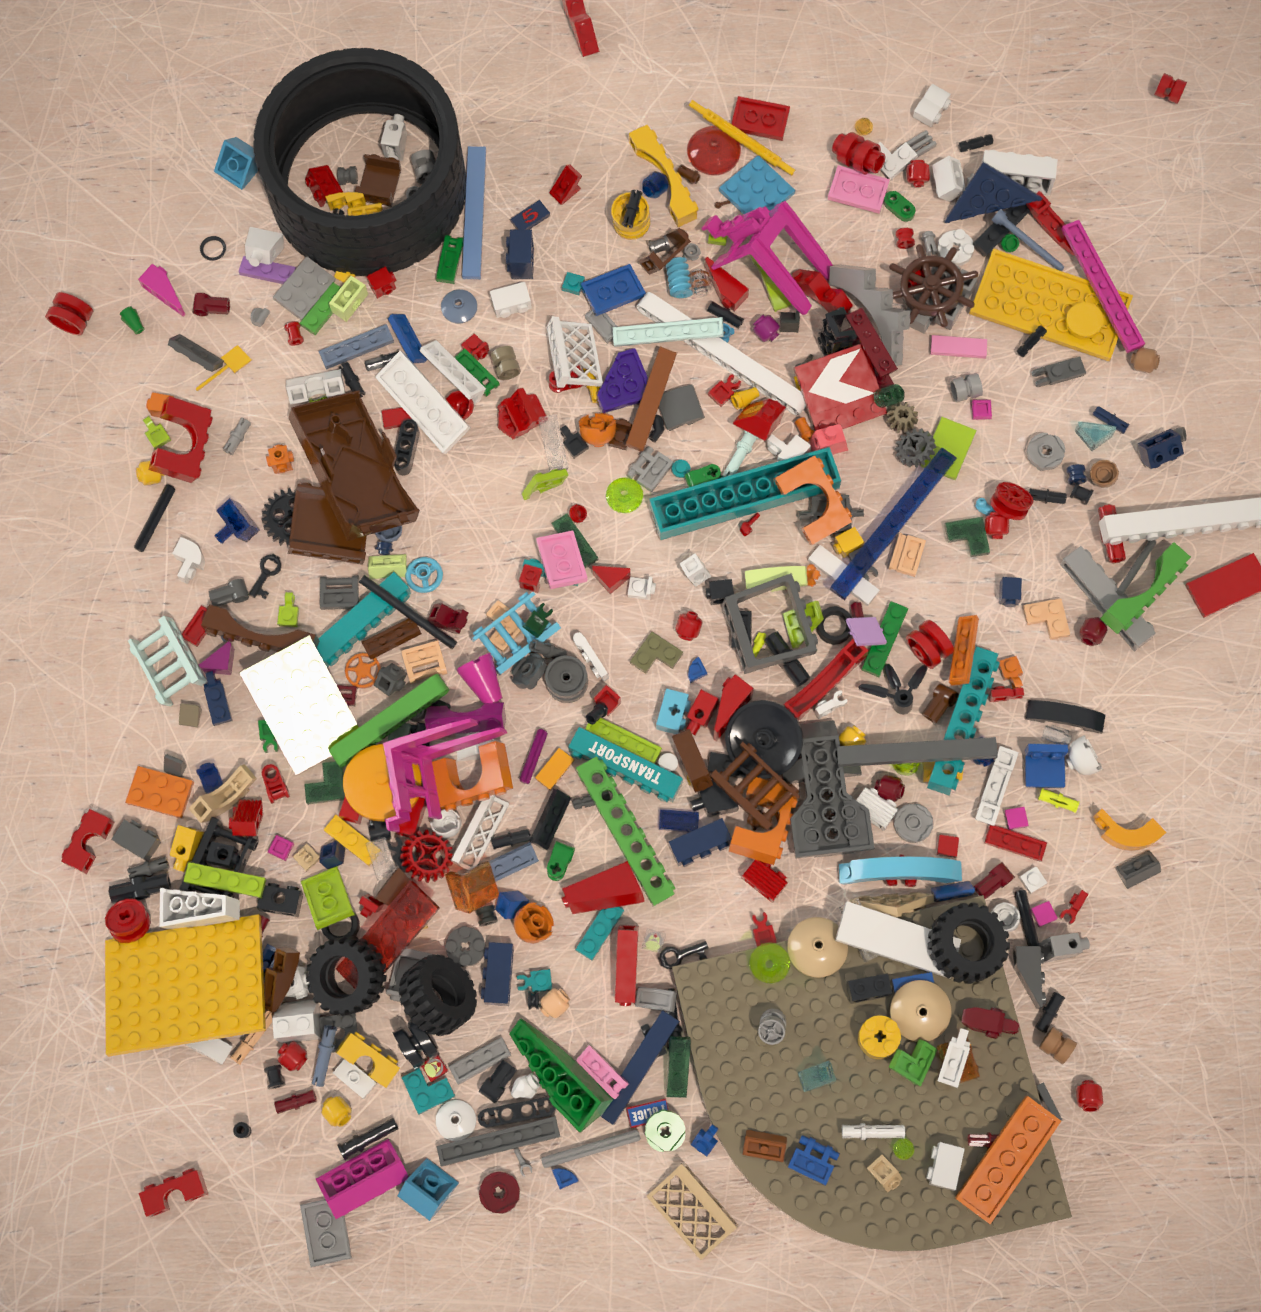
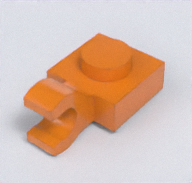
(1011, 670)

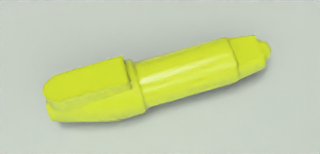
(758, 643)

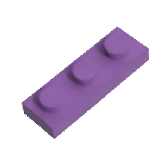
(273, 272)

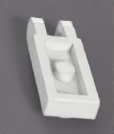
(589, 655)

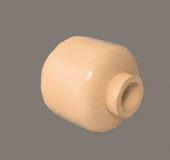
(554, 1003)

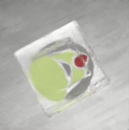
(653, 940)

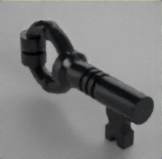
(265, 573)
(680, 954)

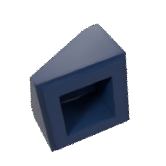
(332, 855)

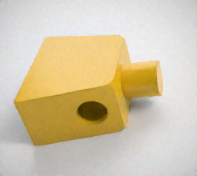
(188, 839)

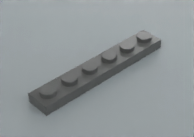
(498, 1141)

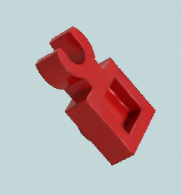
(723, 391)
(1001, 694)
(763, 933)

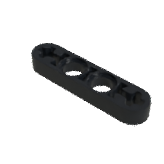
(517, 1114)

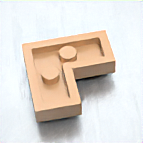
(1050, 612)
(494, 613)

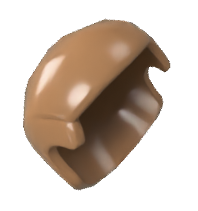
(1104, 473)

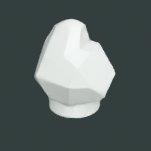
(525, 1086)

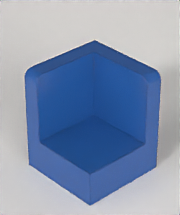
(510, 903)

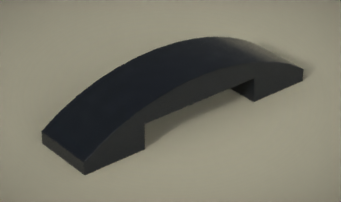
(1065, 714)

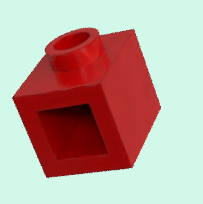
(382, 282)

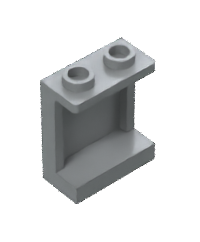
(402, 964)

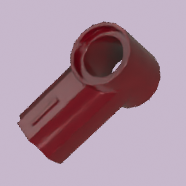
(205, 305)
(997, 878)

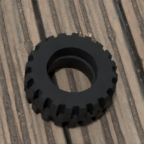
(985, 925)
(323, 981)
(424, 1005)

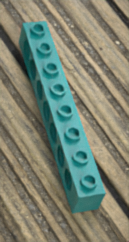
(984, 660)

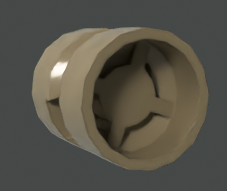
(505, 363)

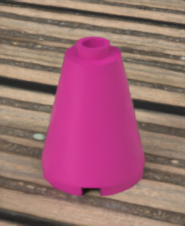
(482, 678)

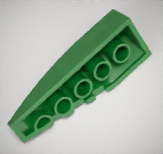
(566, 1082)

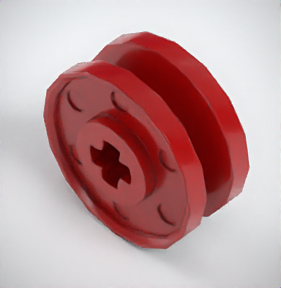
(1011, 501)
(127, 920)

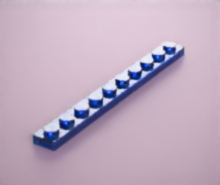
(893, 524)

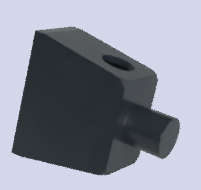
(714, 801)

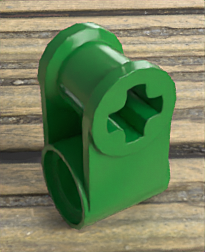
(702, 475)
(561, 858)

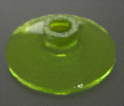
(624, 503)
(774, 953)

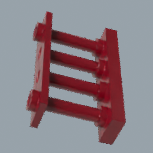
(873, 346)

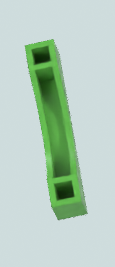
(1125, 609)

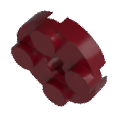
(503, 1181)

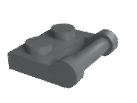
(339, 598)

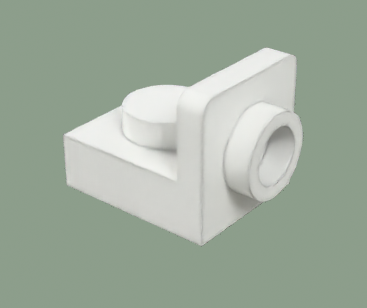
(641, 588)

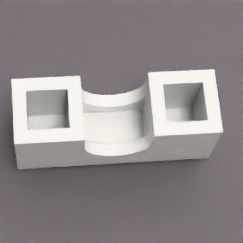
(327, 383)

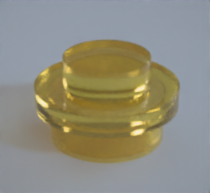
(864, 126)

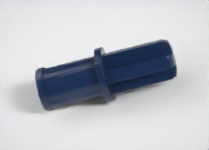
(1110, 419)

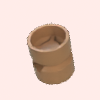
(1057, 1045)

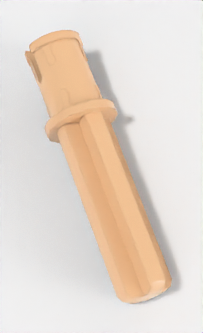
(250, 1041)

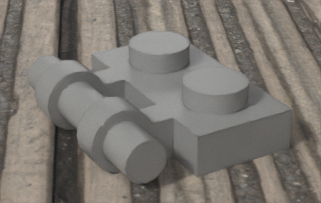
(654, 472)

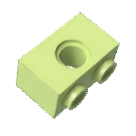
(348, 298)

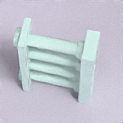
(185, 660)

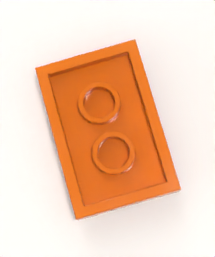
(159, 792)

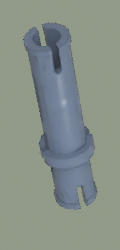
(325, 1048)

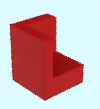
(609, 698)

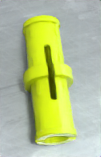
(1055, 799)

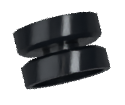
(414, 1044)

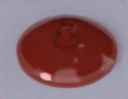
(710, 158)

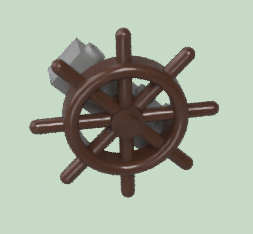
(933, 288)

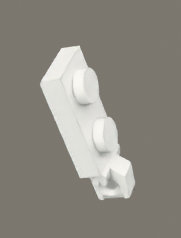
(955, 1060)

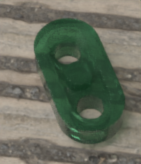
(889, 396)

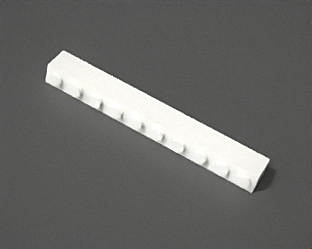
(1180, 521)

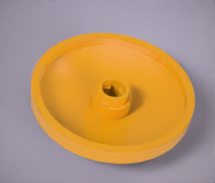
(368, 787)

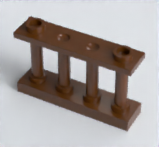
(749, 806)

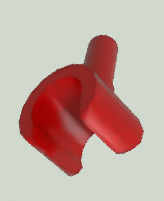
(745, 527)

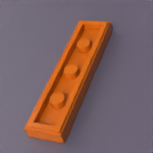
(963, 650)

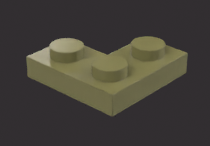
(655, 648)

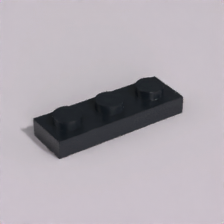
(550, 819)

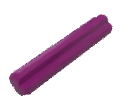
(533, 756)

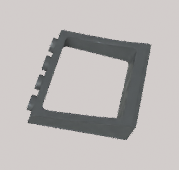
(739, 634)

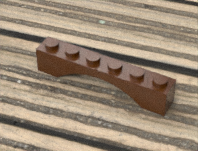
(220, 622)

